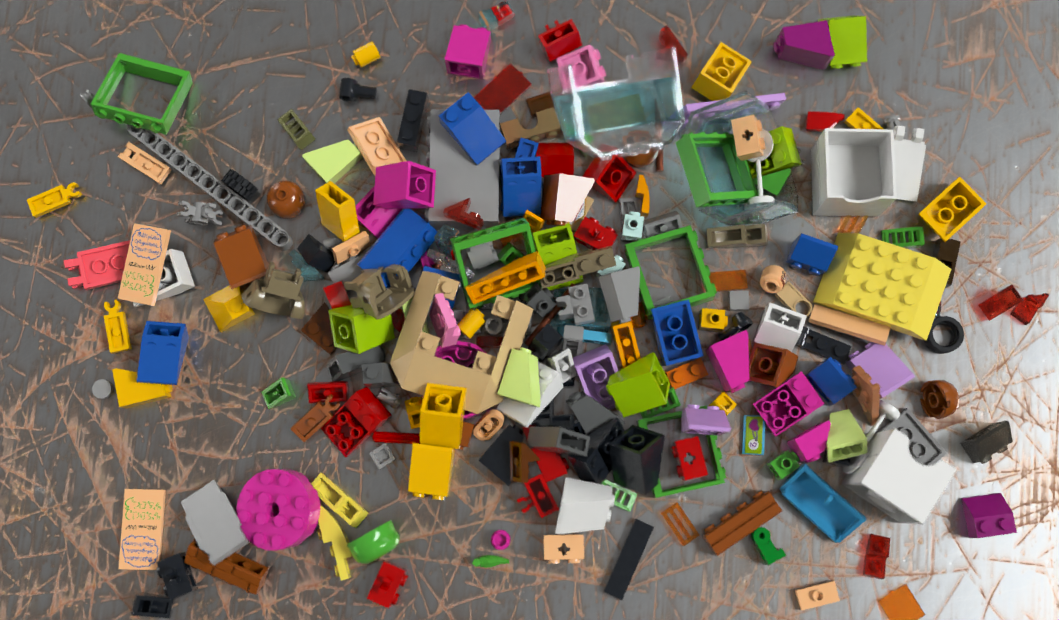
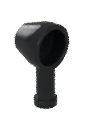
(740, 323)

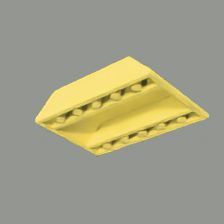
(883, 284)

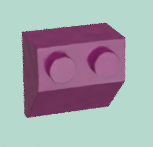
(988, 516)

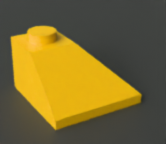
(228, 307)

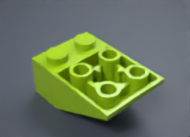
(783, 155)
(554, 245)

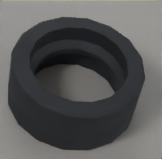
(958, 335)

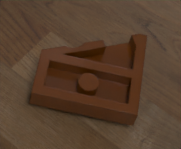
(320, 330)

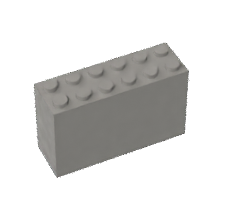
(460, 177)

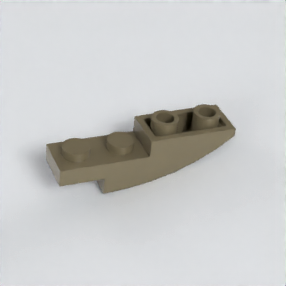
(578, 264)

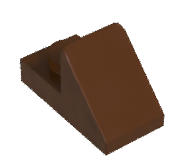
(519, 457)

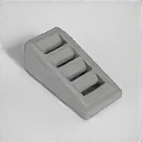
(573, 339)

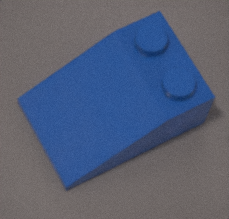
(472, 128)
(676, 333)

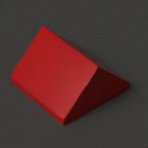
(556, 158)

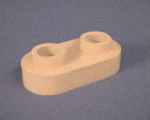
(488, 425)

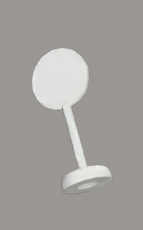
(761, 199)
(885, 411)

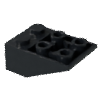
(598, 462)

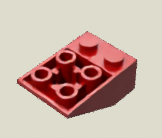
(356, 421)

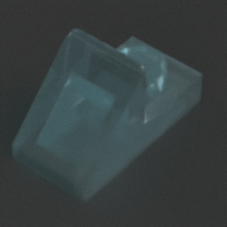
(308, 272)

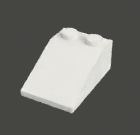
(175, 276)
(523, 413)

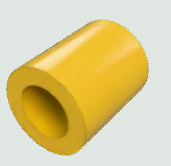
(365, 54)
(471, 322)

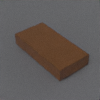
(539, 103)

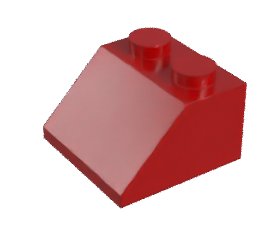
(610, 176)

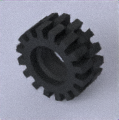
(239, 185)

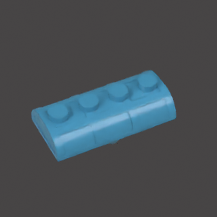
(821, 504)

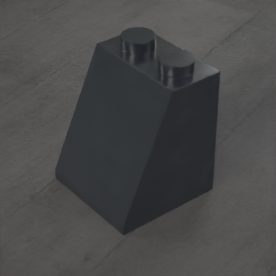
(637, 458)

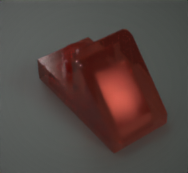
(669, 40)
(459, 213)
(1000, 302)

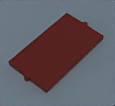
(503, 90)

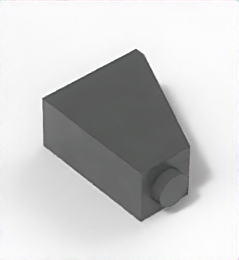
(350, 363)
(379, 375)
(590, 412)
(558, 440)

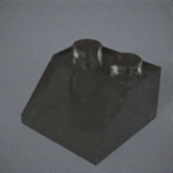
(988, 441)

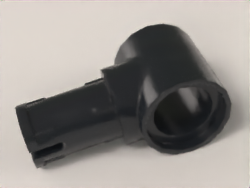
(351, 89)

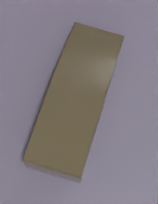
(737, 236)

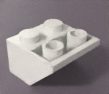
(779, 327)

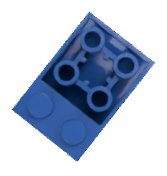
(520, 185)
(162, 352)

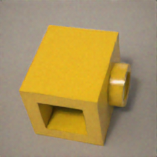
(712, 320)
(413, 409)

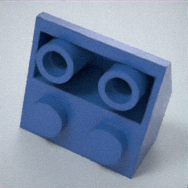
(830, 381)

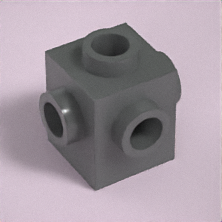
(540, 300)

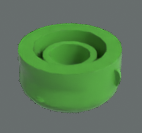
(374, 543)

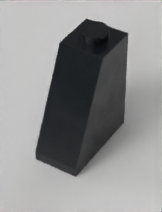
(545, 343)
(498, 454)

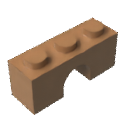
(546, 127)

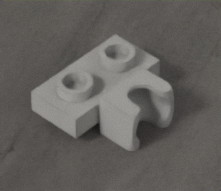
(577, 305)

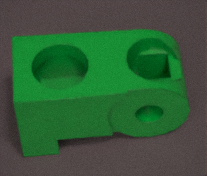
(762, 540)

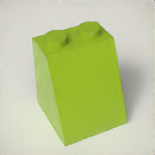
(848, 40)
(358, 331)
(639, 386)

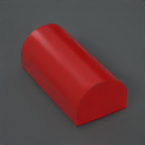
(320, 390)

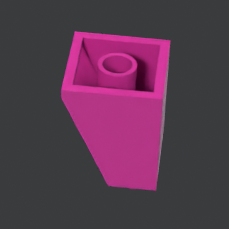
(468, 51)
(404, 186)
(731, 361)

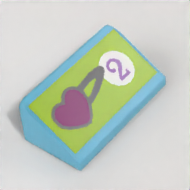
(753, 435)

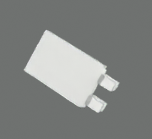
(908, 162)

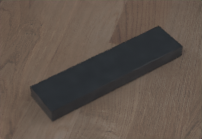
(628, 559)

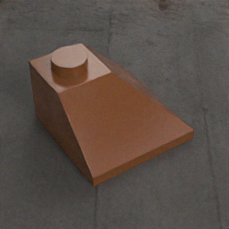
(771, 364)

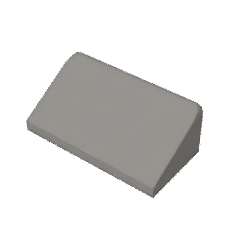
(662, 224)

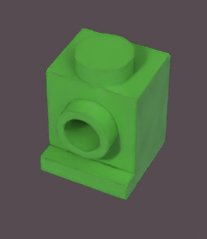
(777, 467)

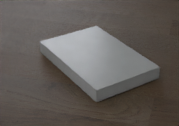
(922, 445)

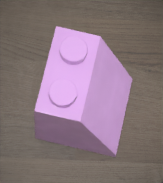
(882, 366)

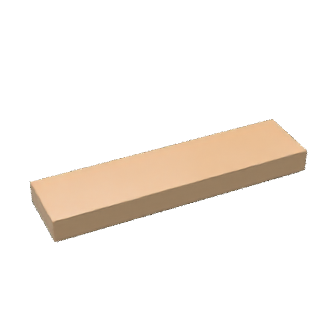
(849, 324)

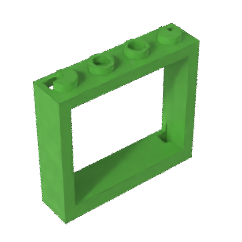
(149, 69)
(696, 177)
(487, 235)
(698, 255)
(714, 453)

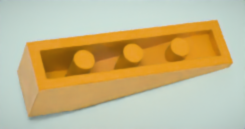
(509, 277)
(625, 343)

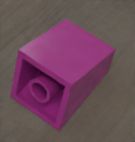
(805, 45)

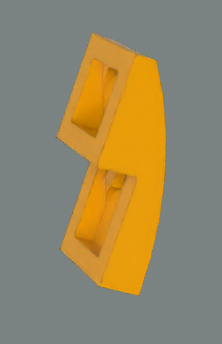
(643, 193)
(535, 222)

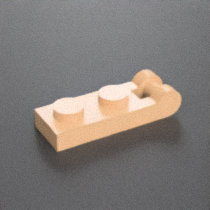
(145, 163)

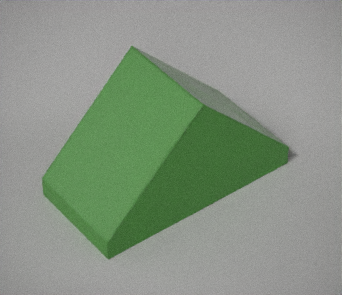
(776, 181)
(278, 393)

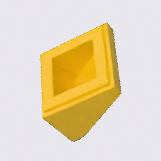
(724, 403)

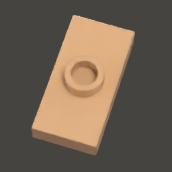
(351, 247)
(817, 595)

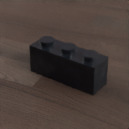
(412, 120)

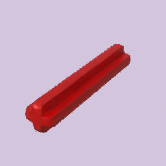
(396, 437)

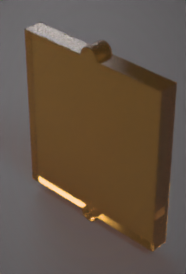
(901, 605)

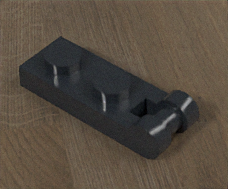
(824, 345)

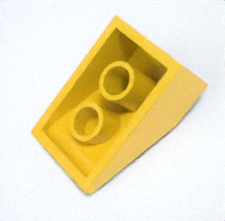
(721, 73)
(952, 209)

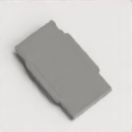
(214, 522)

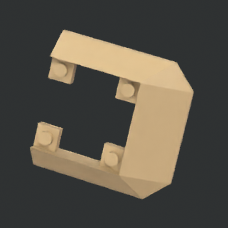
(415, 350)

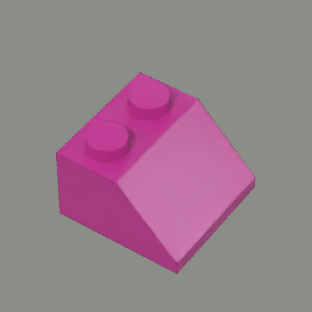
(810, 442)

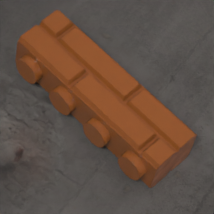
(741, 523)
(234, 569)

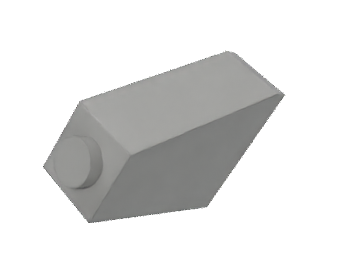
(621, 293)

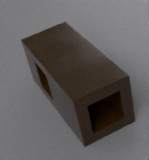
(947, 254)

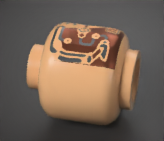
(773, 279)

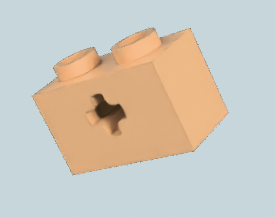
(742, 128)
(573, 541)

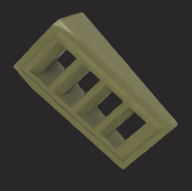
(303, 138)

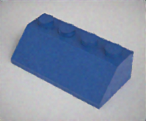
(400, 244)

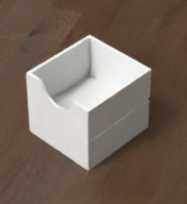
(853, 172)
(896, 481)

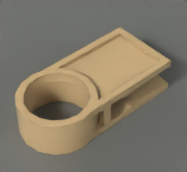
(791, 296)

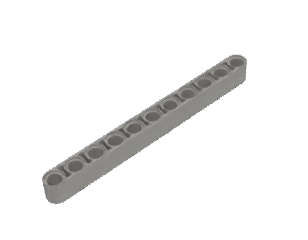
(216, 190)

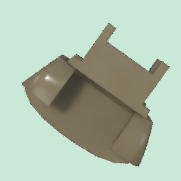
(277, 293)
(373, 295)

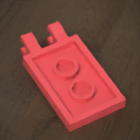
(98, 266)

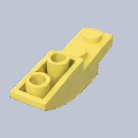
(332, 531)

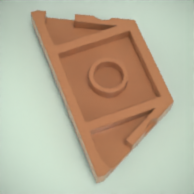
(866, 393)

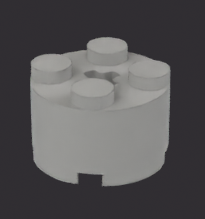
(482, 254)

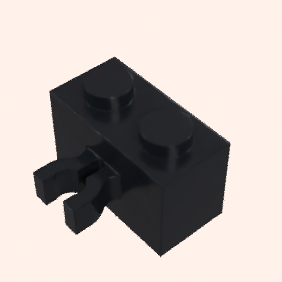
(176, 576)

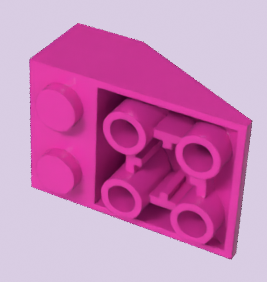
(372, 217)
(788, 403)

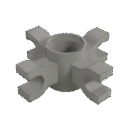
(200, 213)

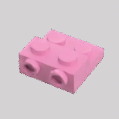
(584, 66)
(444, 321)

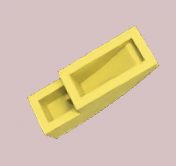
(339, 500)

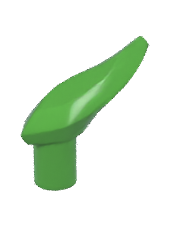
(489, 561)

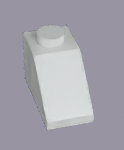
(563, 363)

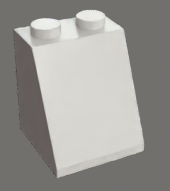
(584, 506)

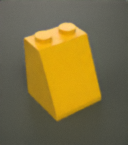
(442, 415)
(430, 471)

